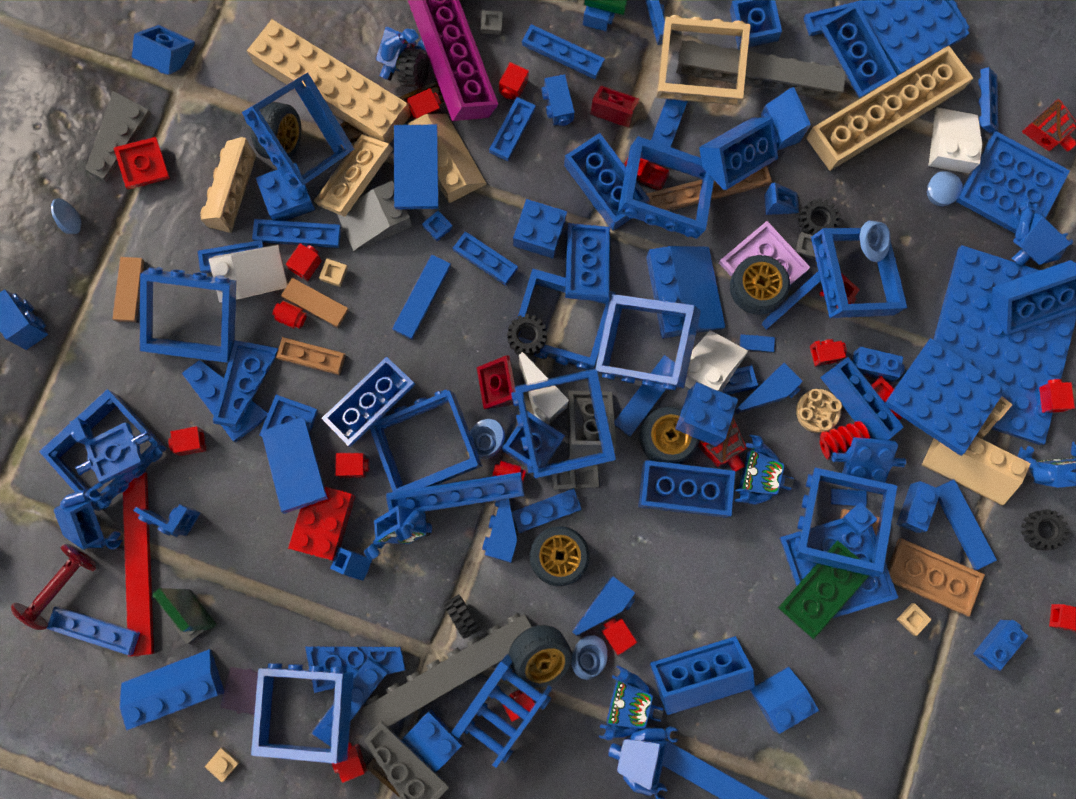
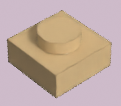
(333, 272)
(914, 619)
(222, 764)

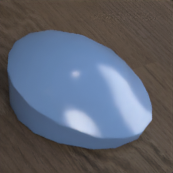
(944, 188)
(66, 216)
(875, 240)
(487, 437)
(589, 657)

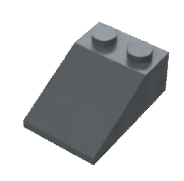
(374, 218)
(582, 427)

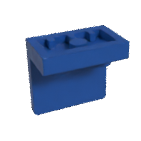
(180, 523)

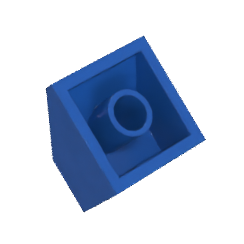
(161, 49)
(788, 118)
(783, 700)
(432, 740)

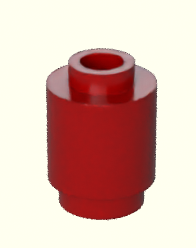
(289, 315)
(507, 468)

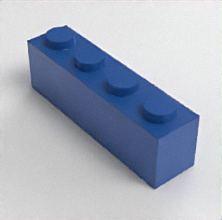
(861, 400)

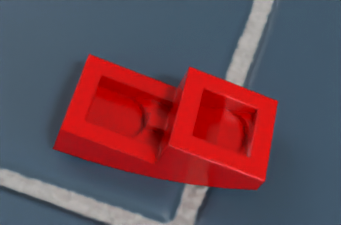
(651, 174)

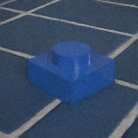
(437, 225)
(81, 431)
(859, 518)

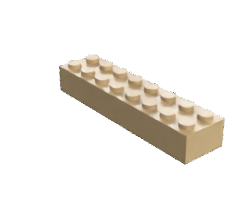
(344, 89)
(889, 108)

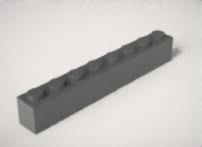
(761, 70)
(445, 675)

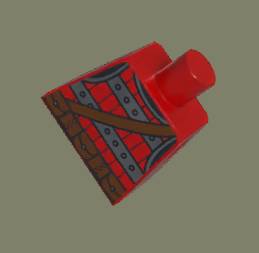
(1053, 128)
(727, 450)

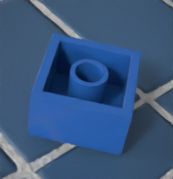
(761, 16)
(281, 200)
(539, 228)
(18, 321)
(706, 414)
(545, 440)

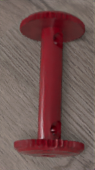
(31, 615)

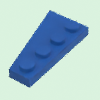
(242, 379)
(208, 387)
(351, 660)

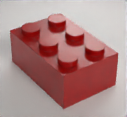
(323, 525)

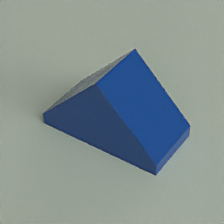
(781, 200)

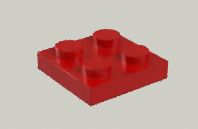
(141, 163)

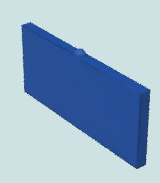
(757, 343)
(848, 497)

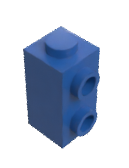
(559, 100)
(878, 364)
(1001, 644)

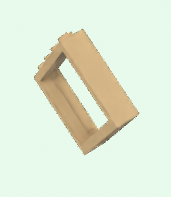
(701, 93)

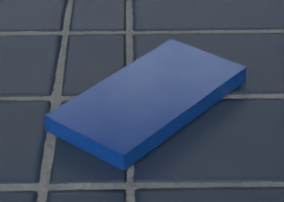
(416, 167)
(588, 262)
(293, 465)

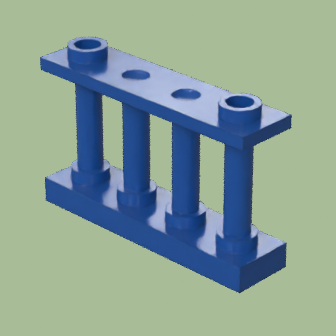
(480, 708)

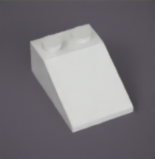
(955, 141)
(255, 271)
(714, 361)
(546, 402)

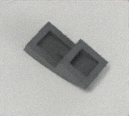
(577, 479)

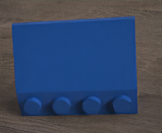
(688, 278)

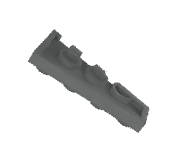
(119, 127)
(403, 767)

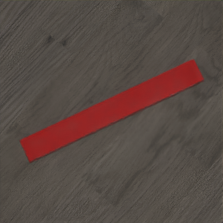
(138, 566)

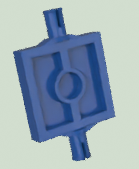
(113, 453)
(870, 458)

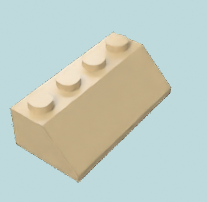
(456, 168)
(228, 185)
(981, 468)

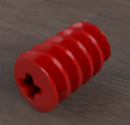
(841, 438)

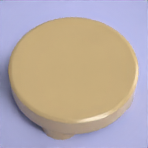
(818, 410)

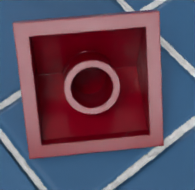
(614, 106)
(496, 383)

